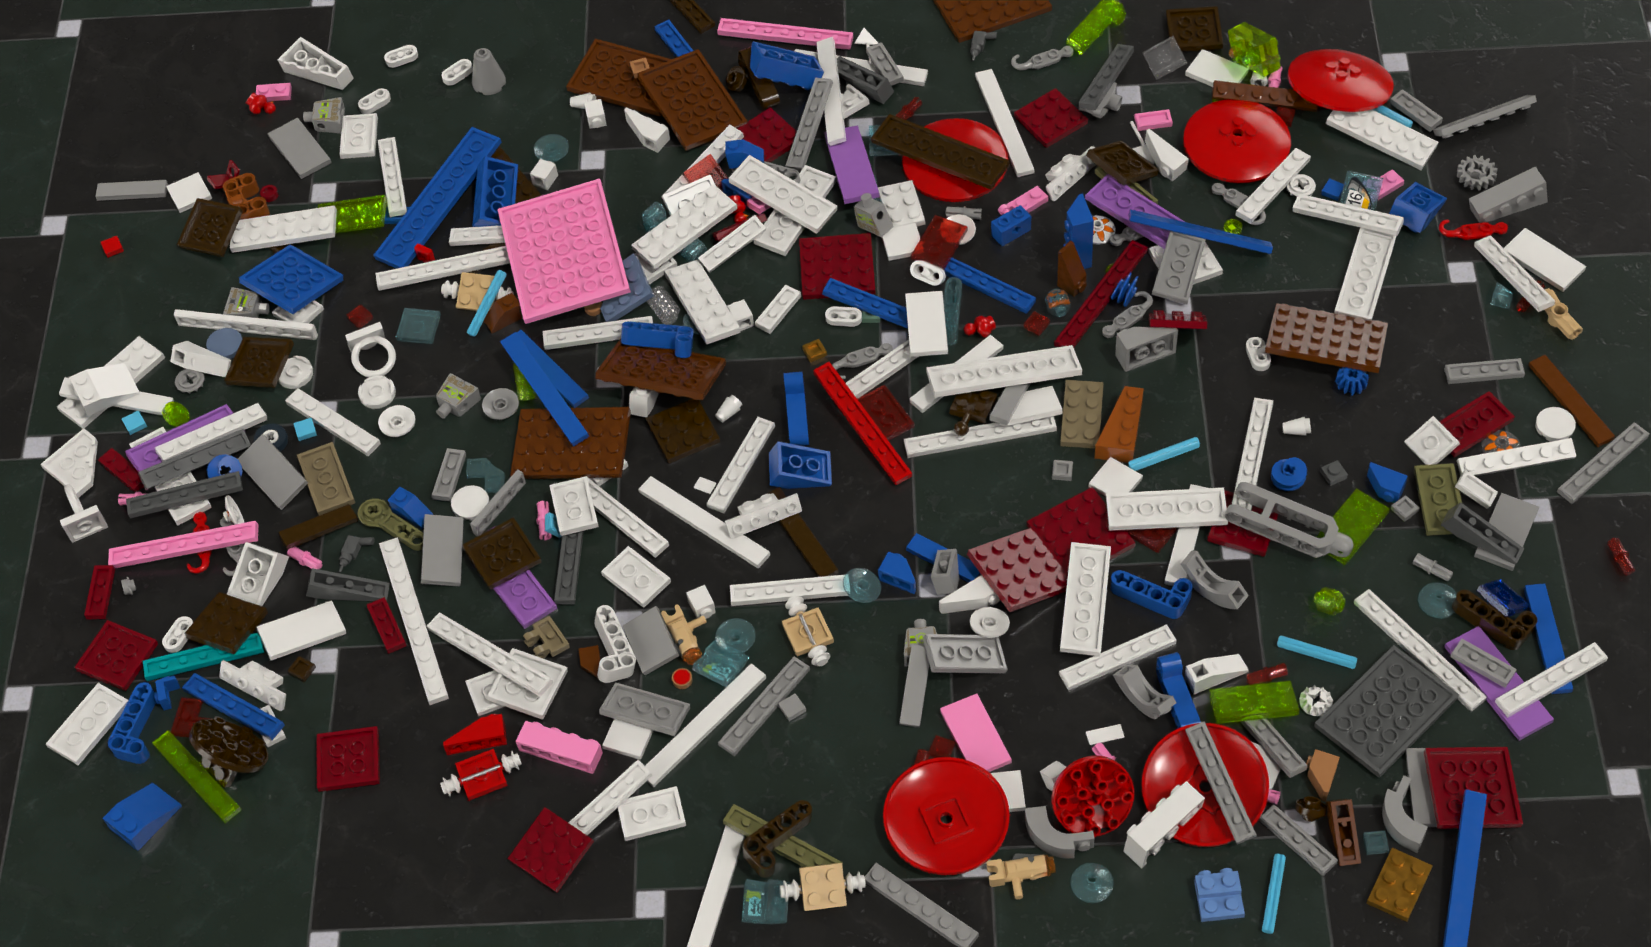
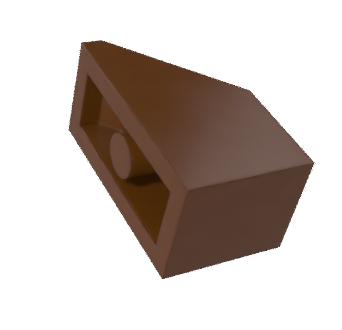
(503, 313)

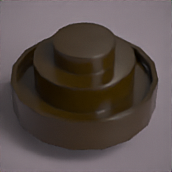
(736, 79)
(1310, 808)

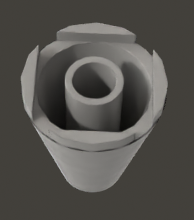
(486, 73)

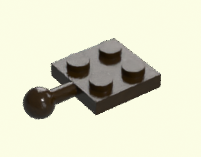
(972, 406)

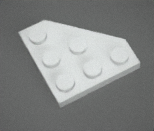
(74, 462)

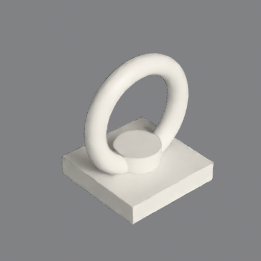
(366, 339)
(83, 521)

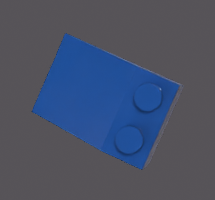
(1417, 206)
(799, 466)
(141, 815)

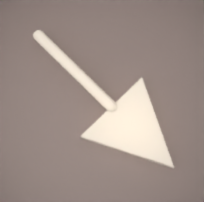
(866, 38)
(1142, 150)

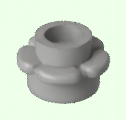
(128, 586)

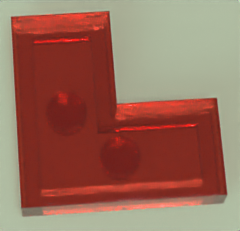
(1153, 538)
(186, 716)

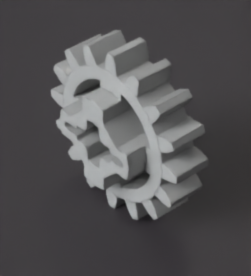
(1476, 172)

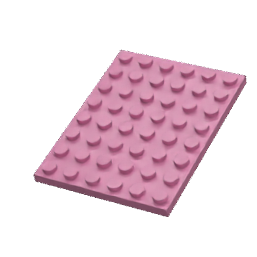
(563, 251)

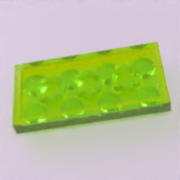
(359, 213)
(1358, 520)
(1253, 702)

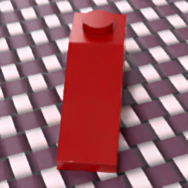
(481, 734)

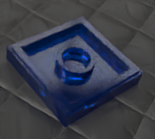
(1503, 597)

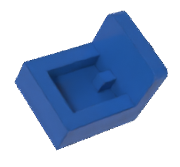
(163, 687)

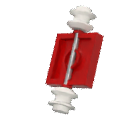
(481, 774)

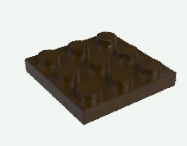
(1195, 28)
(1122, 162)
(210, 227)
(259, 362)
(682, 430)
(502, 553)
(226, 623)

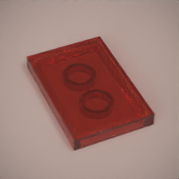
(939, 242)
(886, 412)

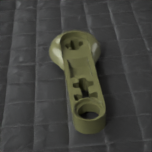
(389, 522)

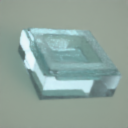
(1376, 842)

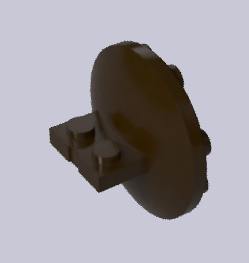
(227, 749)

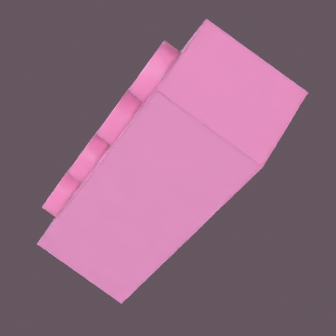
(559, 746)

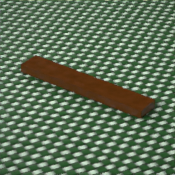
(1571, 401)

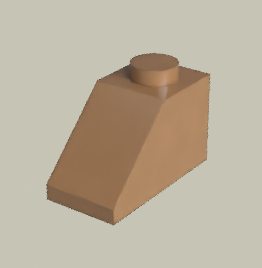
(1322, 772)

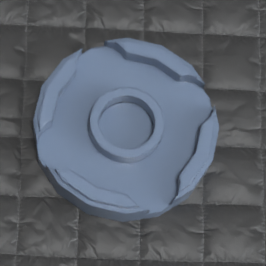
(224, 342)

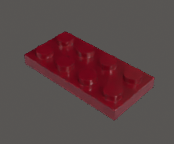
(1477, 421)

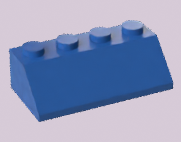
(784, 65)
(494, 190)
(1080, 229)

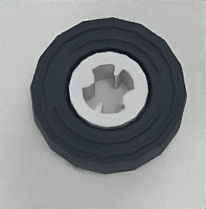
(273, 430)

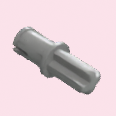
(970, 212)
(1432, 567)

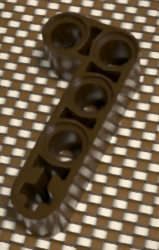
(763, 87)
(1466, 600)
(780, 833)

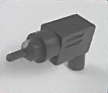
(979, 40)
(351, 549)

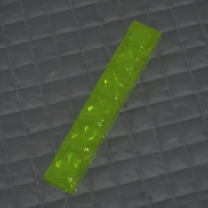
(196, 776)

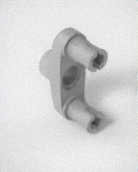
(1110, 101)

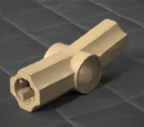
(1559, 317)

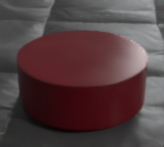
(269, 193)

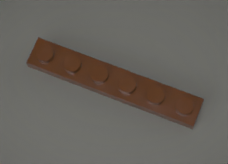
(1261, 94)

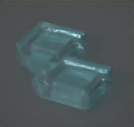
(483, 468)

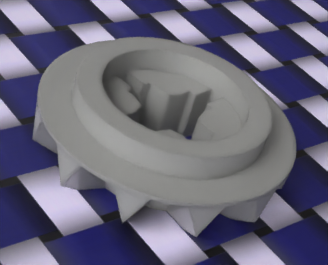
(182, 383)

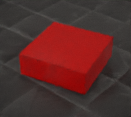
(112, 246)
(424, 253)

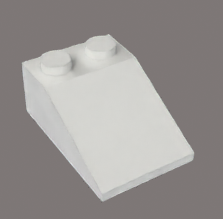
(103, 387)
(257, 573)

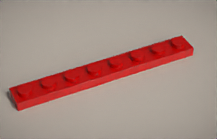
(862, 423)

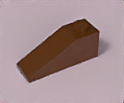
(1070, 270)
(1343, 831)

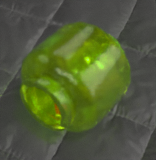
(1329, 601)

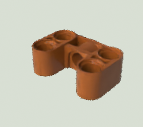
(243, 187)

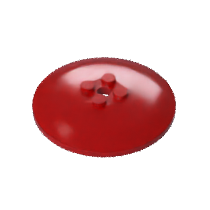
(1340, 80)
(1232, 158)
(944, 185)
(1175, 762)
(941, 789)

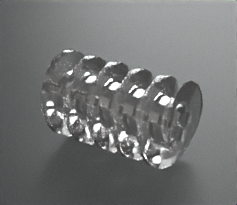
(664, 306)

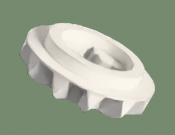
(1303, 180)
(1319, 708)

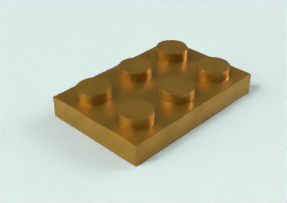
(1399, 884)

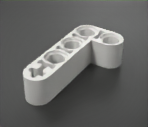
(615, 645)

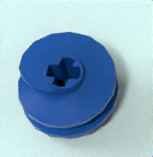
(1125, 290)
(224, 461)
(1289, 474)

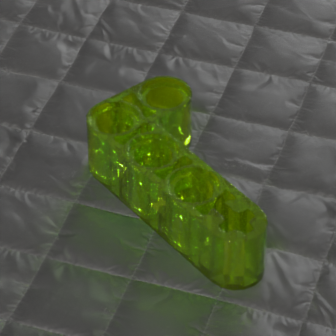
(1095, 23)

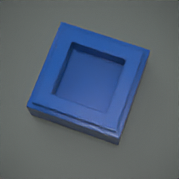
(1332, 189)

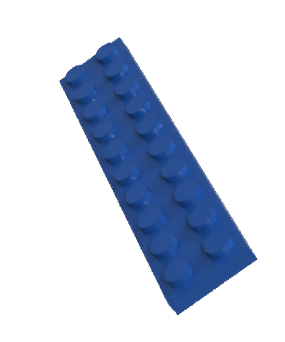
(437, 199)

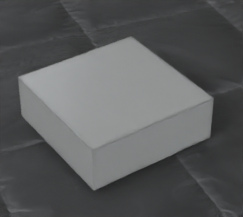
(1062, 470)
(1405, 508)
(792, 707)

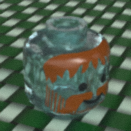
(1057, 302)

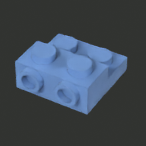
(1219, 895)

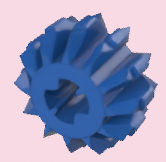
(1351, 380)

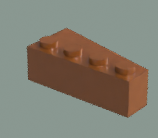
(1121, 429)

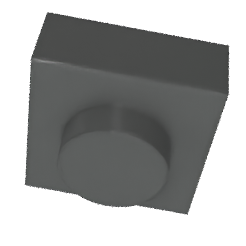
(1333, 473)

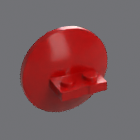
(1092, 795)

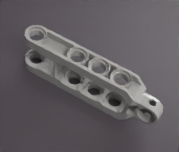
(1262, 524)

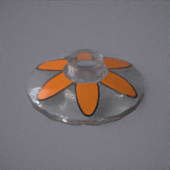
(1493, 444)

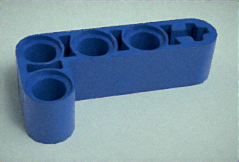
(658, 336)
(796, 408)
(1124, 585)
(1170, 677)
(141, 700)

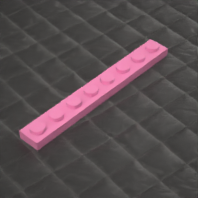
(782, 33)
(183, 544)

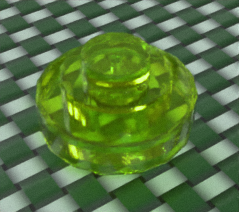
(175, 414)

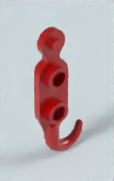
(1473, 231)
(200, 519)

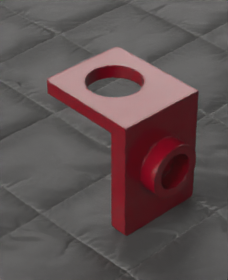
(218, 180)

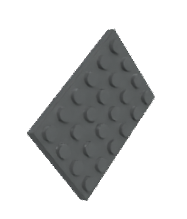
(1386, 711)

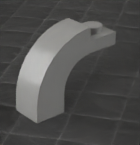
(1211, 586)
(1142, 693)
(1397, 822)
(1050, 839)

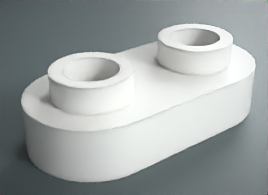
(401, 56)
(457, 72)
(374, 101)
(928, 273)
(844, 316)
(1256, 350)
(177, 635)

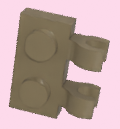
(551, 637)

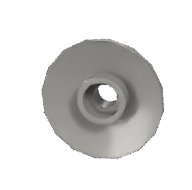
(500, 398)

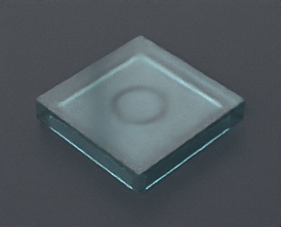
(418, 325)

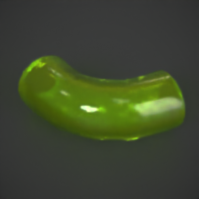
(524, 390)

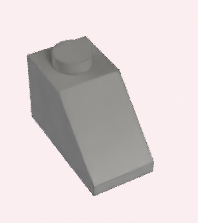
(945, 571)

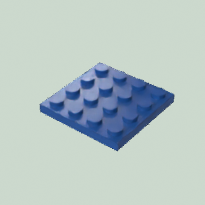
(291, 279)

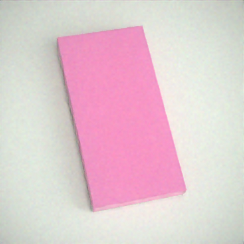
(975, 733)

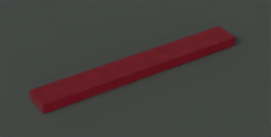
(1101, 295)

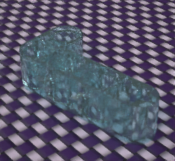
(655, 215)
(952, 308)

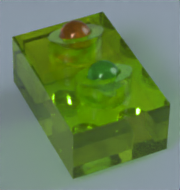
(1254, 49)

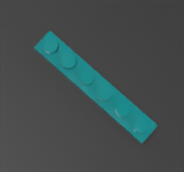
(198, 658)

